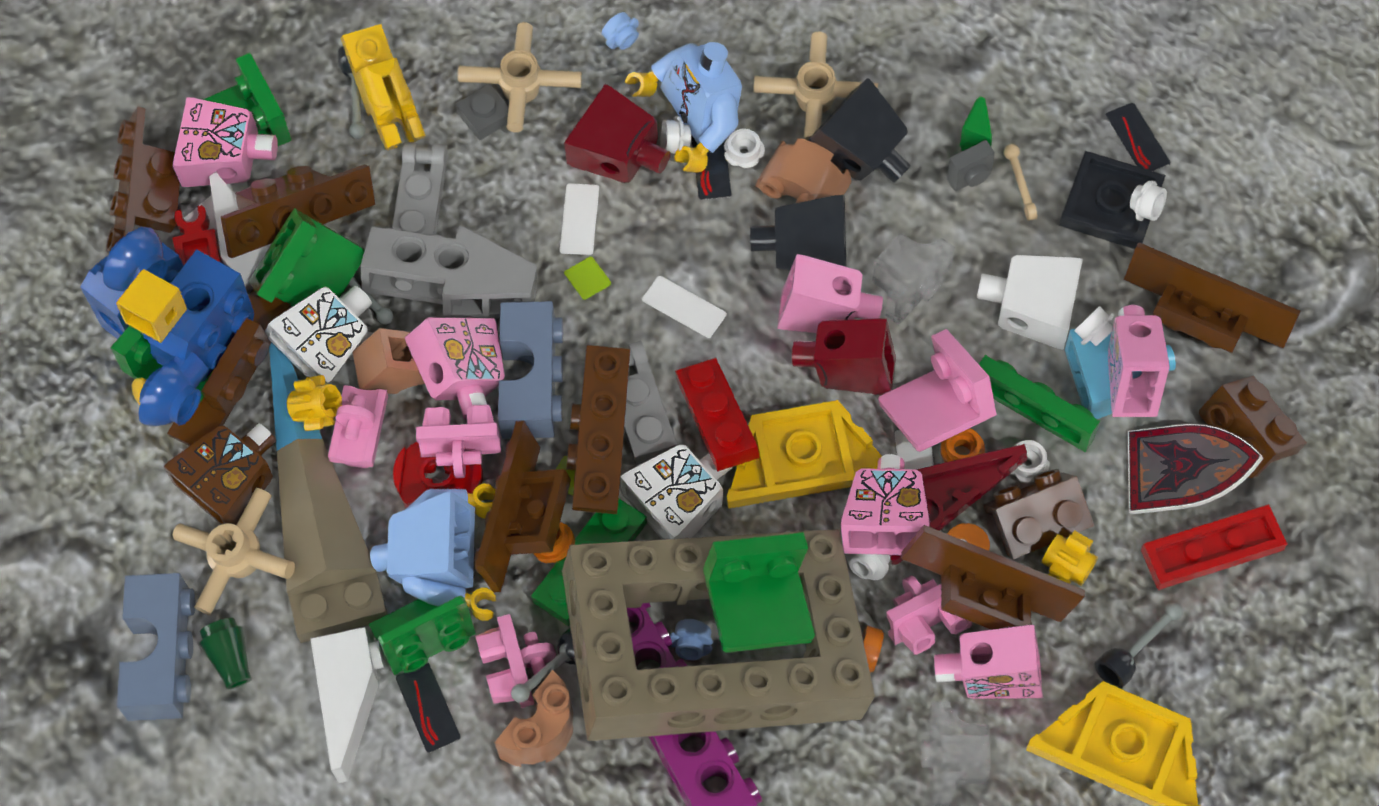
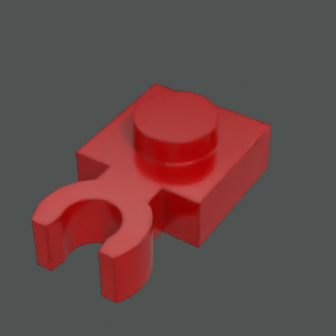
(196, 236)

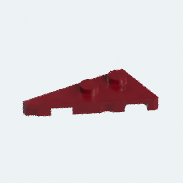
(961, 482)

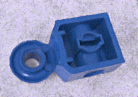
(116, 272)
(189, 353)

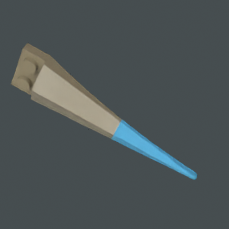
(333, 572)

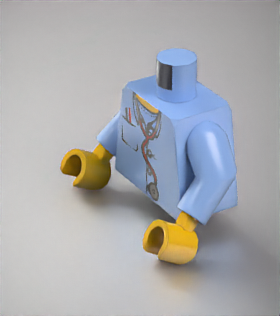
(701, 92)
(434, 547)

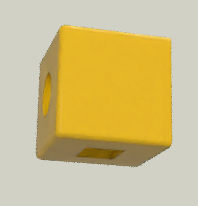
(151, 305)

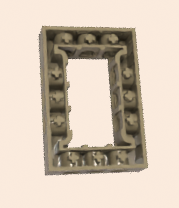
(629, 703)

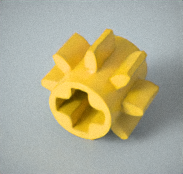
(314, 403)
(1070, 558)

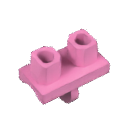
(358, 427)
(460, 443)
(917, 612)
(503, 643)

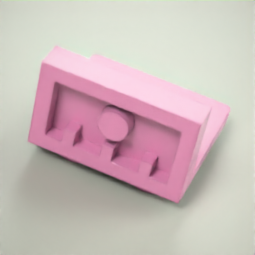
(943, 400)

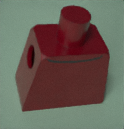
(615, 139)
(850, 355)

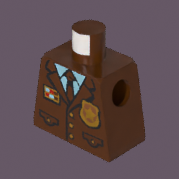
(223, 471)

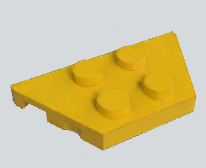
(802, 454)
(1125, 746)

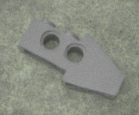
(461, 273)

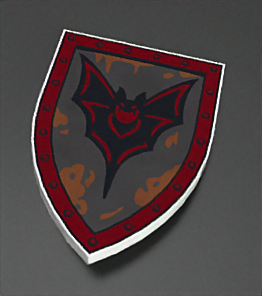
(1185, 466)

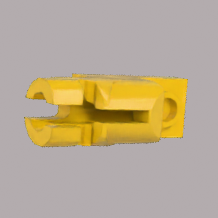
(382, 86)

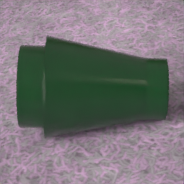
(226, 650)

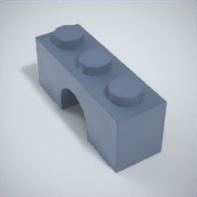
(530, 336)
(157, 683)

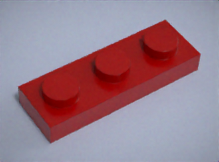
(717, 414)
(1213, 547)

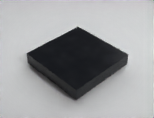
(1102, 198)

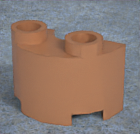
(802, 173)
(545, 732)

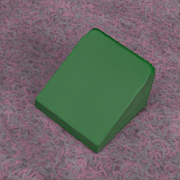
(977, 126)

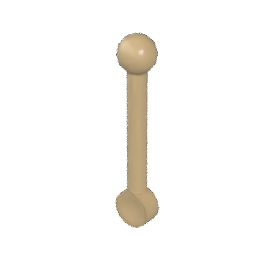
(1012, 152)

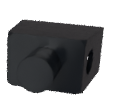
(864, 134)
(807, 229)

